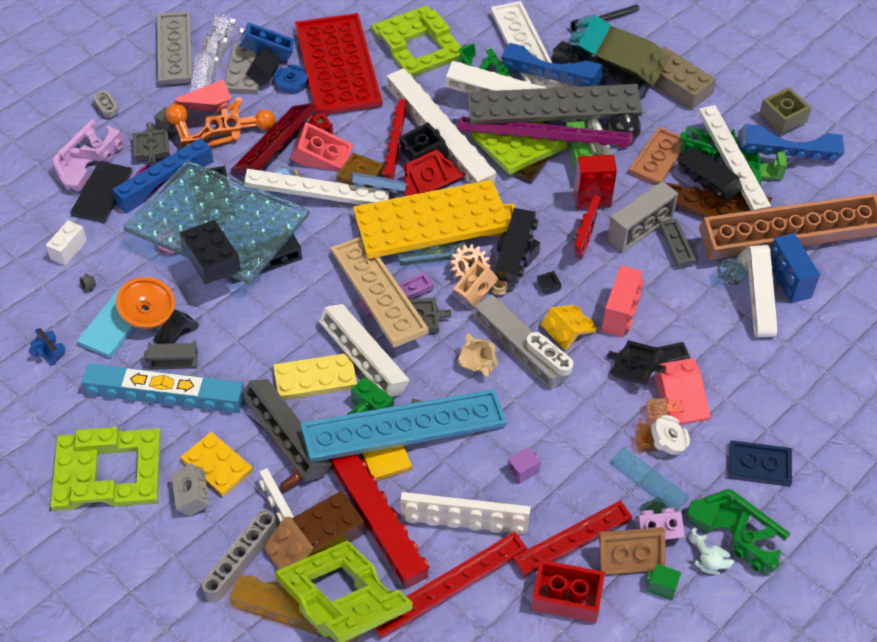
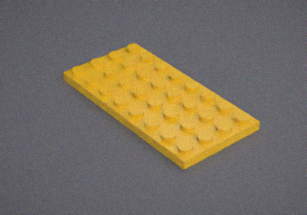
(430, 218)

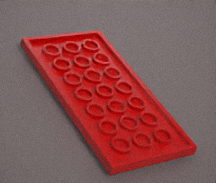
(338, 64)

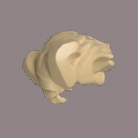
(478, 355)

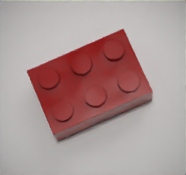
(594, 177)
(568, 591)

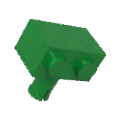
(369, 397)

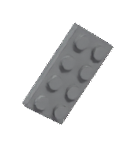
(236, 79)

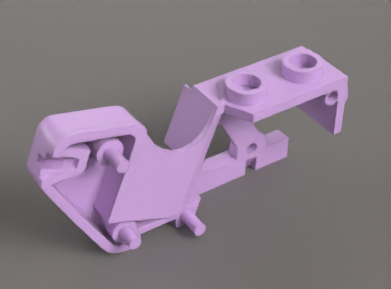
(71, 161)

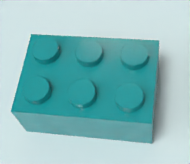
(590, 33)

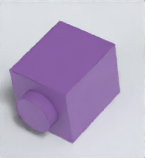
(524, 465)

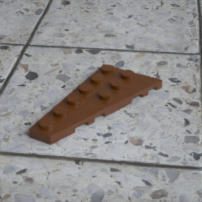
(706, 204)

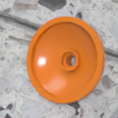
(149, 294)

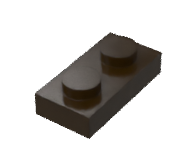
(529, 173)

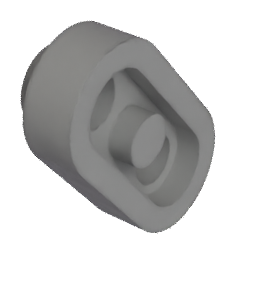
(106, 103)

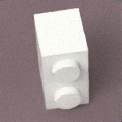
(66, 243)

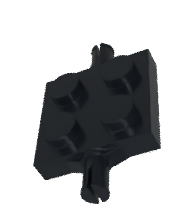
(636, 362)

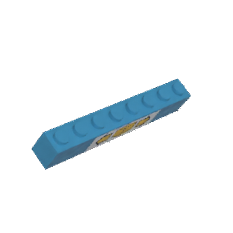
(163, 388)

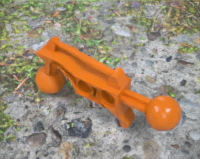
(177, 115)

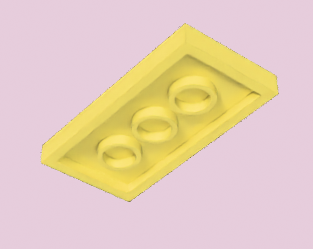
(315, 376)

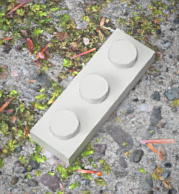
(275, 497)

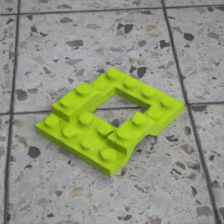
(414, 24)
(77, 468)
(352, 613)

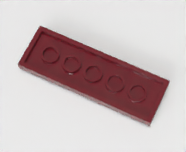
(274, 138)

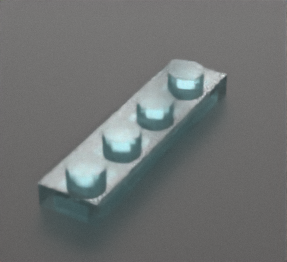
(649, 479)

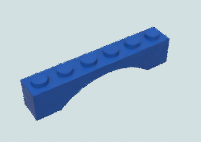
(578, 74)
(758, 139)
(135, 190)

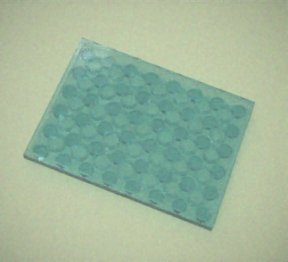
(249, 217)

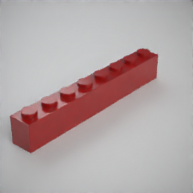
(381, 520)

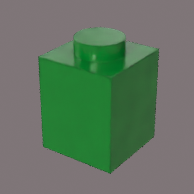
(663, 581)

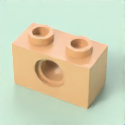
(475, 283)

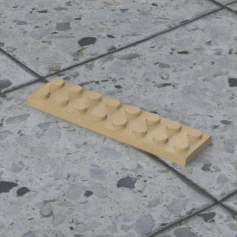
(380, 293)

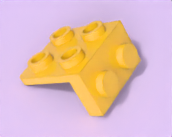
(566, 323)

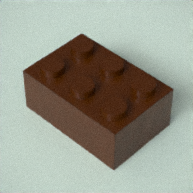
(330, 523)

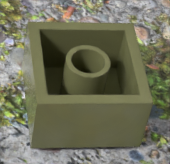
(785, 110)

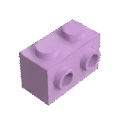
(668, 519)

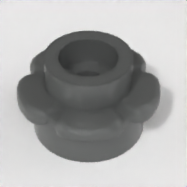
(87, 282)

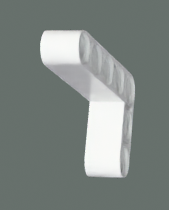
(758, 263)

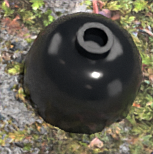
(628, 123)

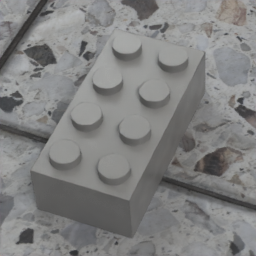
(641, 216)

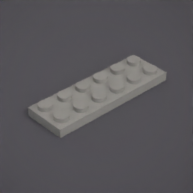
(174, 48)

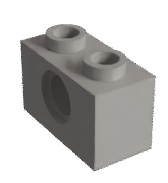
(190, 489)

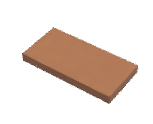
(657, 157)

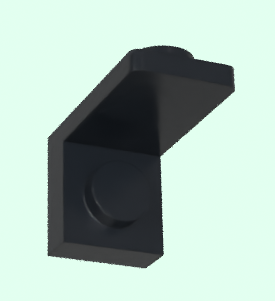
(173, 327)

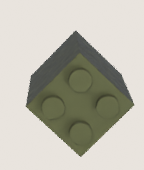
(633, 55)

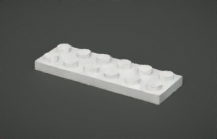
(464, 513)

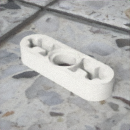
(552, 362)

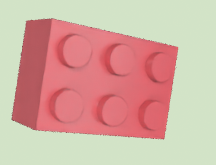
(623, 301)

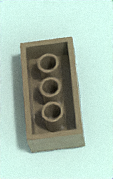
(684, 81)

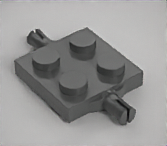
(151, 144)
(430, 312)

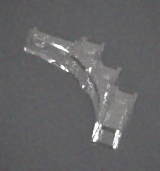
(207, 64)

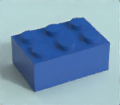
(793, 268)

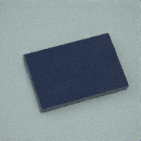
(760, 463)

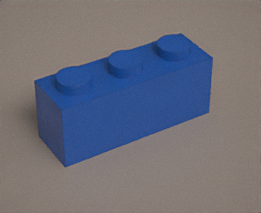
(256, 37)

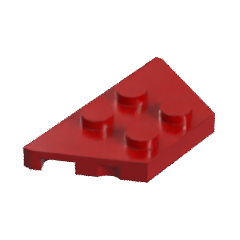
(429, 173)
(585, 231)

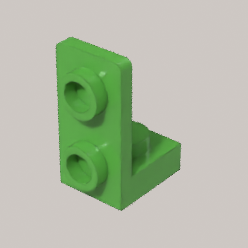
(776, 169)

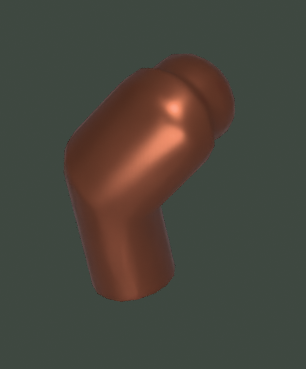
(291, 481)

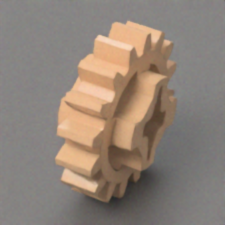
(462, 261)

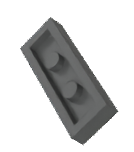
(677, 243)

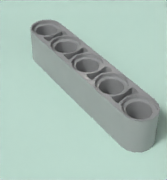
(235, 564)

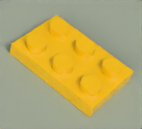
(220, 463)

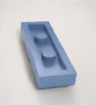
(377, 182)

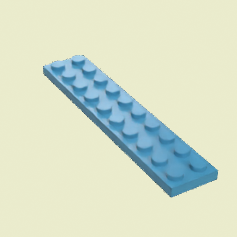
(402, 425)

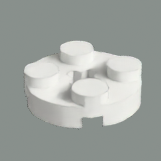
(663, 431)

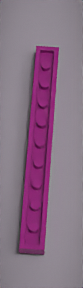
(551, 132)

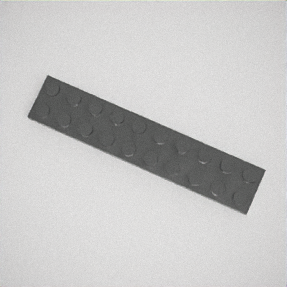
(553, 104)

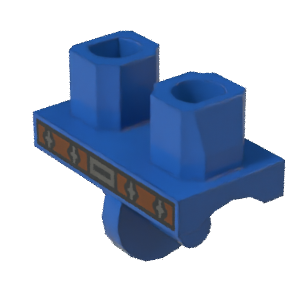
(44, 346)

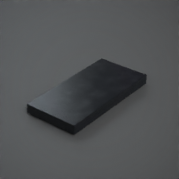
(97, 195)

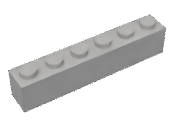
(513, 335)

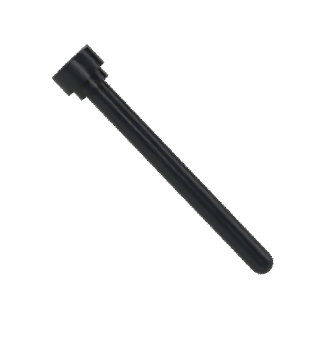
(614, 14)

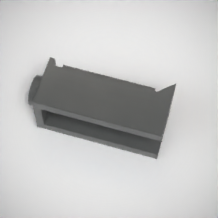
(172, 356)

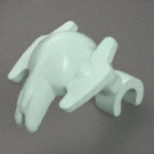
(712, 557)

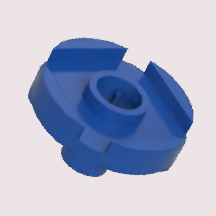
(285, 83)

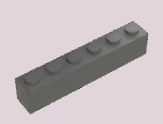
(283, 427)

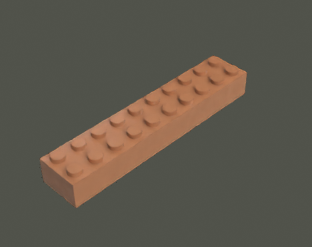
(811, 222)

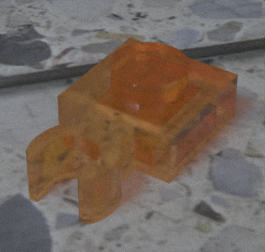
(661, 407)
(644, 437)

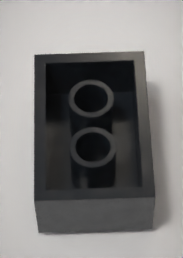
(210, 252)

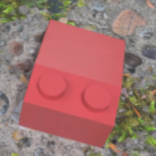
(206, 99)
(320, 149)
(684, 382)

